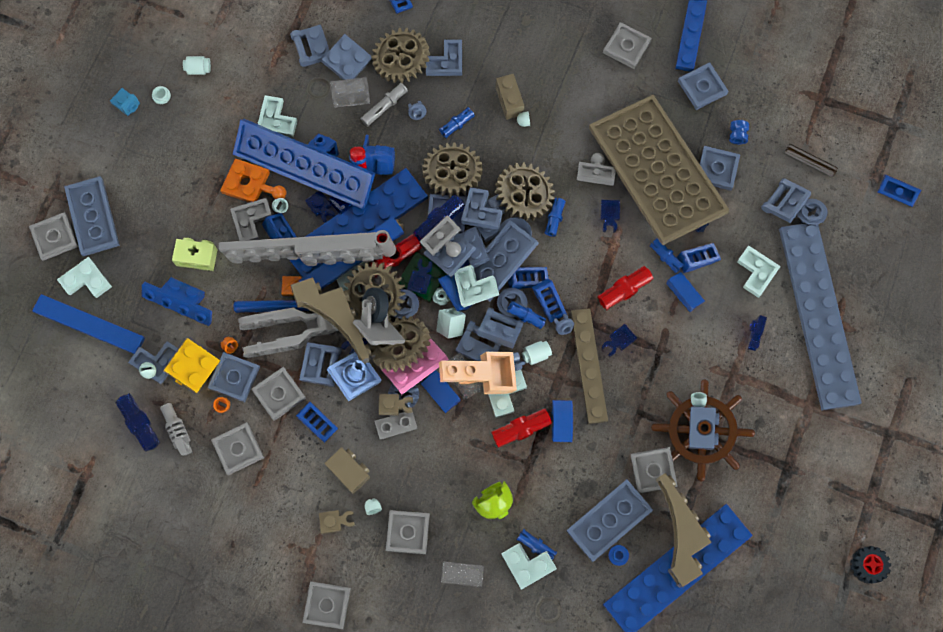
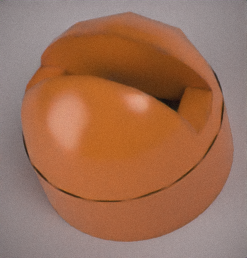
(229, 349)
(219, 408)

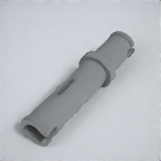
(389, 100)

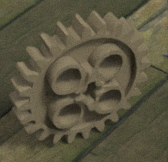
(400, 55)
(452, 169)
(508, 191)
(366, 277)
(398, 355)

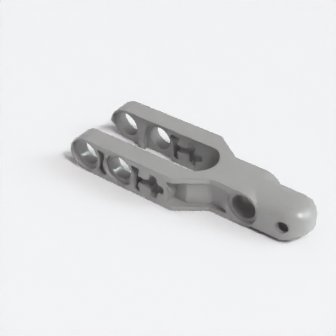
(315, 327)

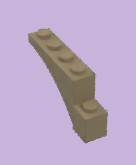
(335, 309)
(688, 534)

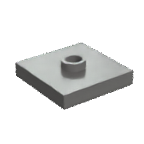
(627, 45)
(53, 236)
(278, 393)
(237, 448)
(651, 465)
(407, 532)
(326, 605)

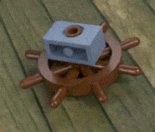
(702, 430)

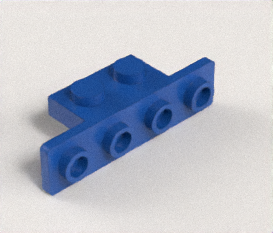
(179, 298)

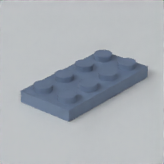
(91, 216)
(506, 254)
(609, 520)

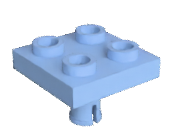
(353, 376)

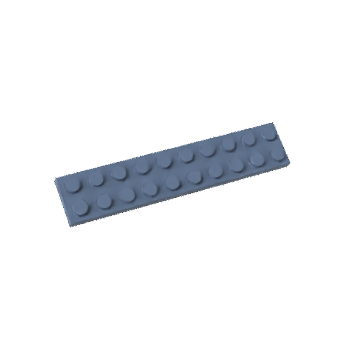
(820, 317)

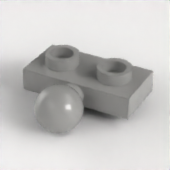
(596, 171)
(441, 236)
(395, 425)

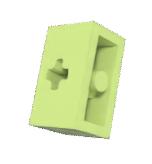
(203, 260)

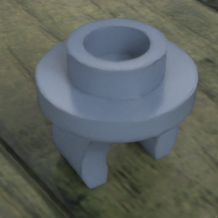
(417, 111)
(564, 326)
(517, 363)

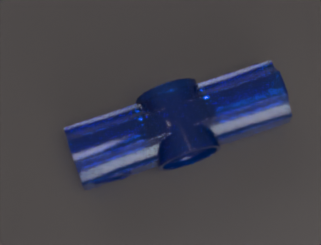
(450, 208)
(137, 422)

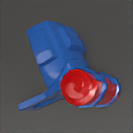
(374, 158)

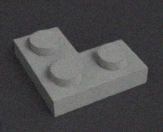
(246, 216)

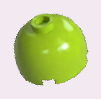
(494, 501)

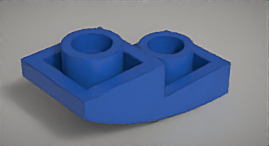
(562, 421)

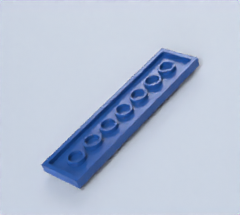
(303, 163)
(388, 200)
(656, 588)

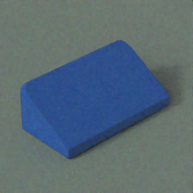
(899, 190)
(277, 227)
(450, 287)
(685, 291)
(440, 392)

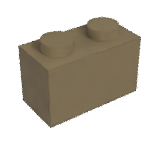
(509, 96)
(348, 470)

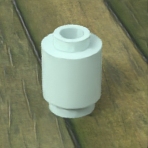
(197, 65)
(536, 352)

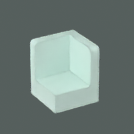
(450, 322)

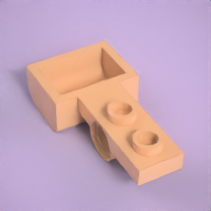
(494, 370)

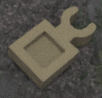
(391, 404)
(332, 521)

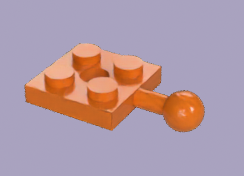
(251, 191)

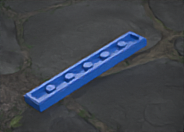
(329, 273)
(88, 324)

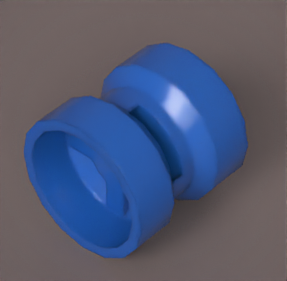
(739, 132)

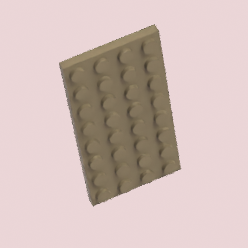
(658, 169)

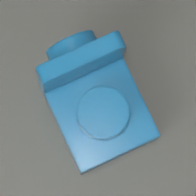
(125, 102)

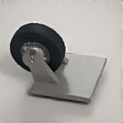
(374, 319)

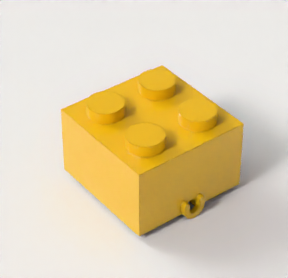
(191, 365)

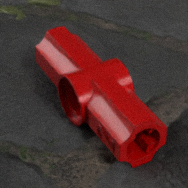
(403, 250)
(625, 287)
(521, 428)

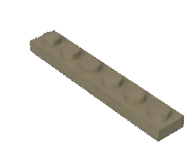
(589, 366)

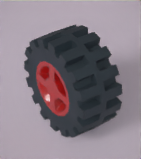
(877, 562)

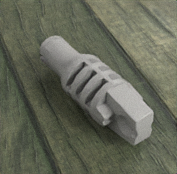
(176, 430)

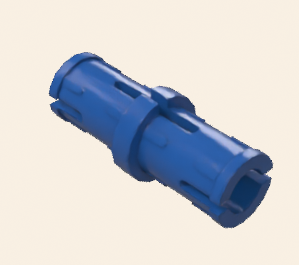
(457, 122)
(555, 217)
(666, 255)
(526, 314)
(535, 544)

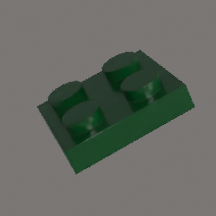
(435, 273)

